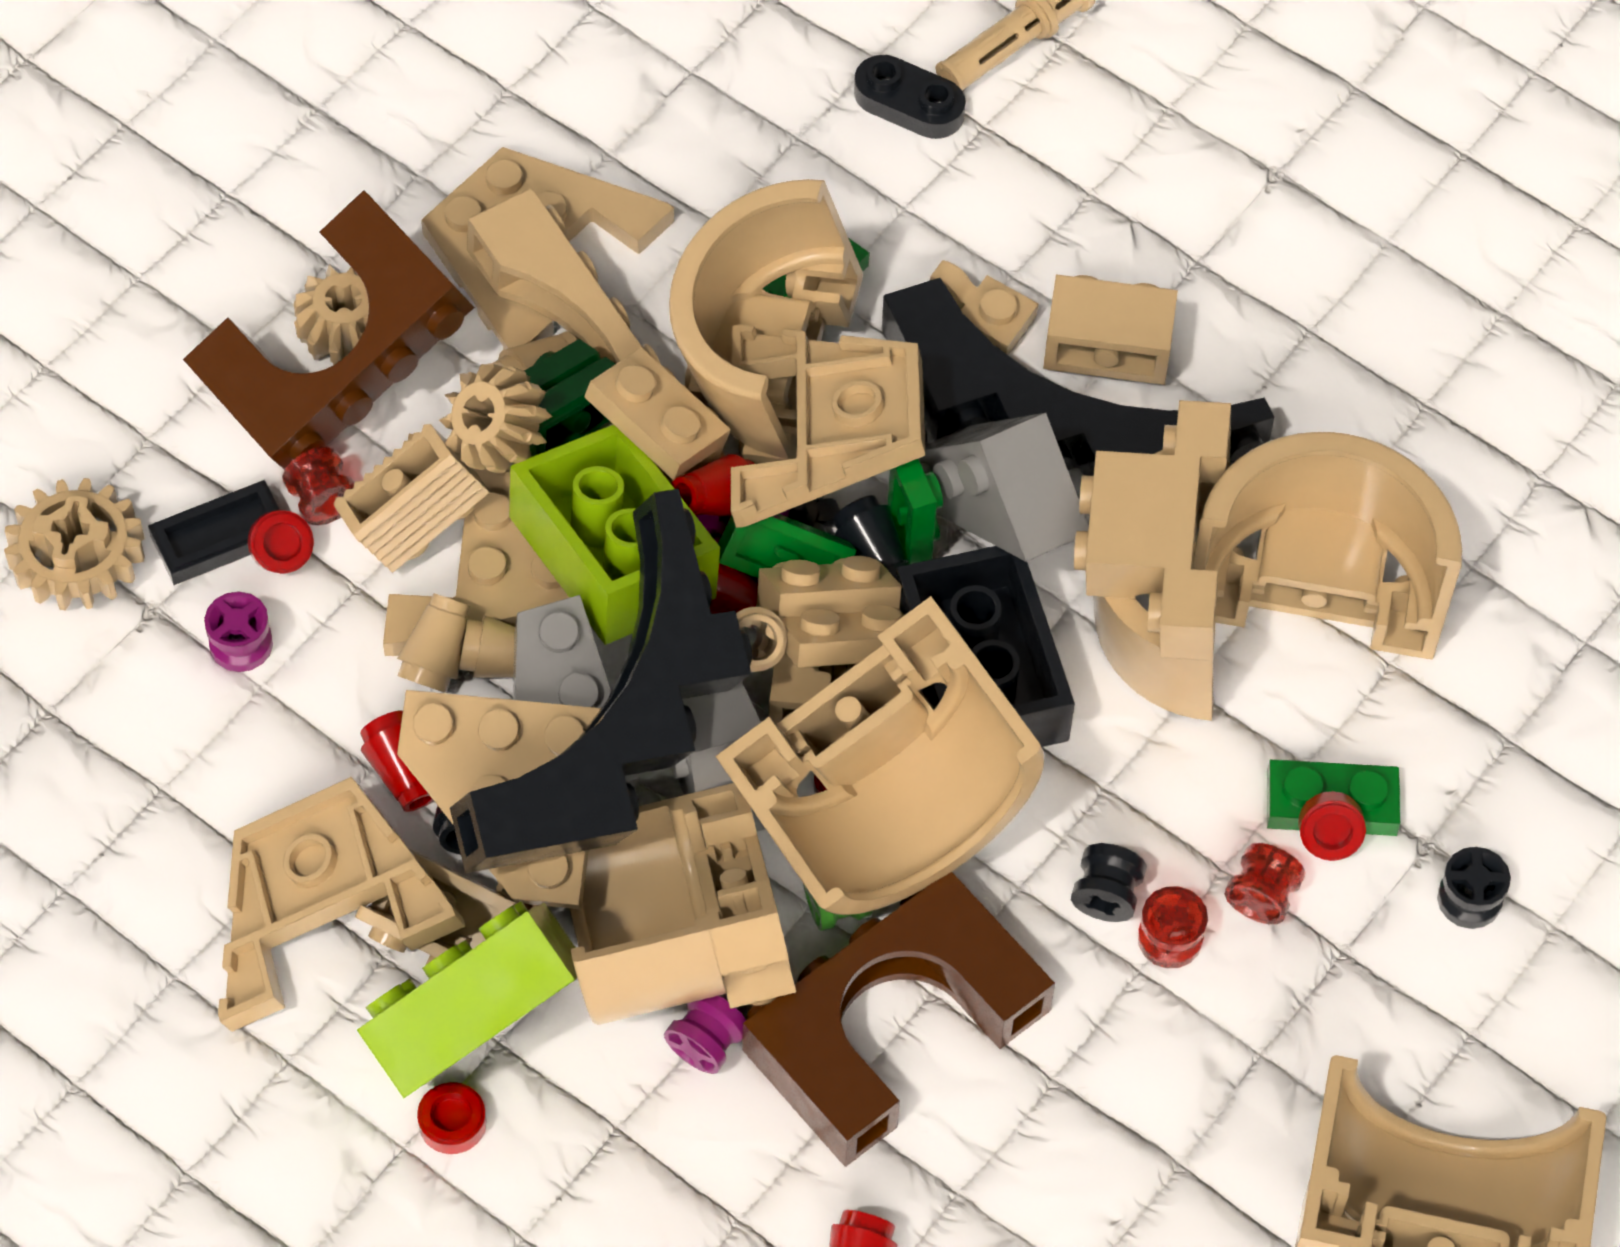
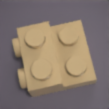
(831, 608)

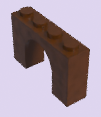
(408, 314)
(931, 938)

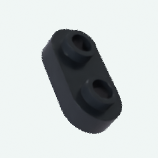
(907, 96)

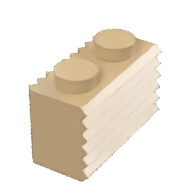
(410, 498)

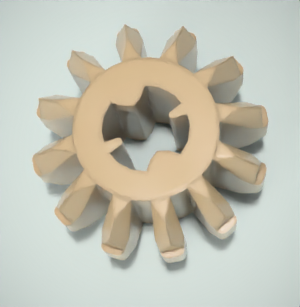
(331, 314)
(495, 418)

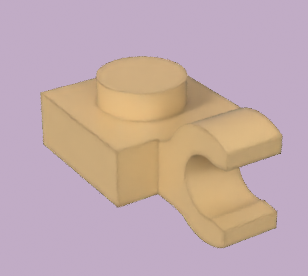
(992, 306)

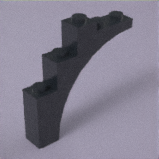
(977, 383)
(643, 726)

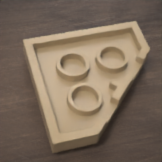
(477, 742)

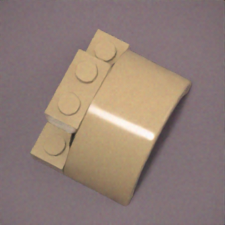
(721, 284)
(1325, 526)
(1145, 543)
(903, 781)
(680, 912)
(1416, 1187)

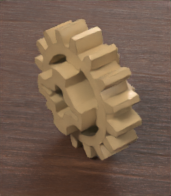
(69, 526)

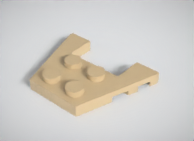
(577, 198)
(854, 416)
(495, 573)
(309, 870)

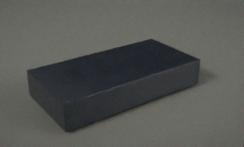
(210, 532)

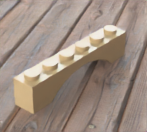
(531, 262)

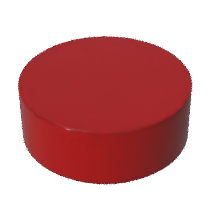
(280, 541)
(1332, 826)
(451, 1118)

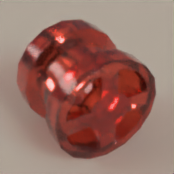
(317, 482)
(1265, 883)
(1167, 912)

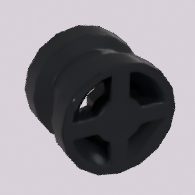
(1481, 873)
(1108, 882)

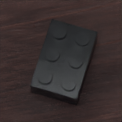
(1003, 622)

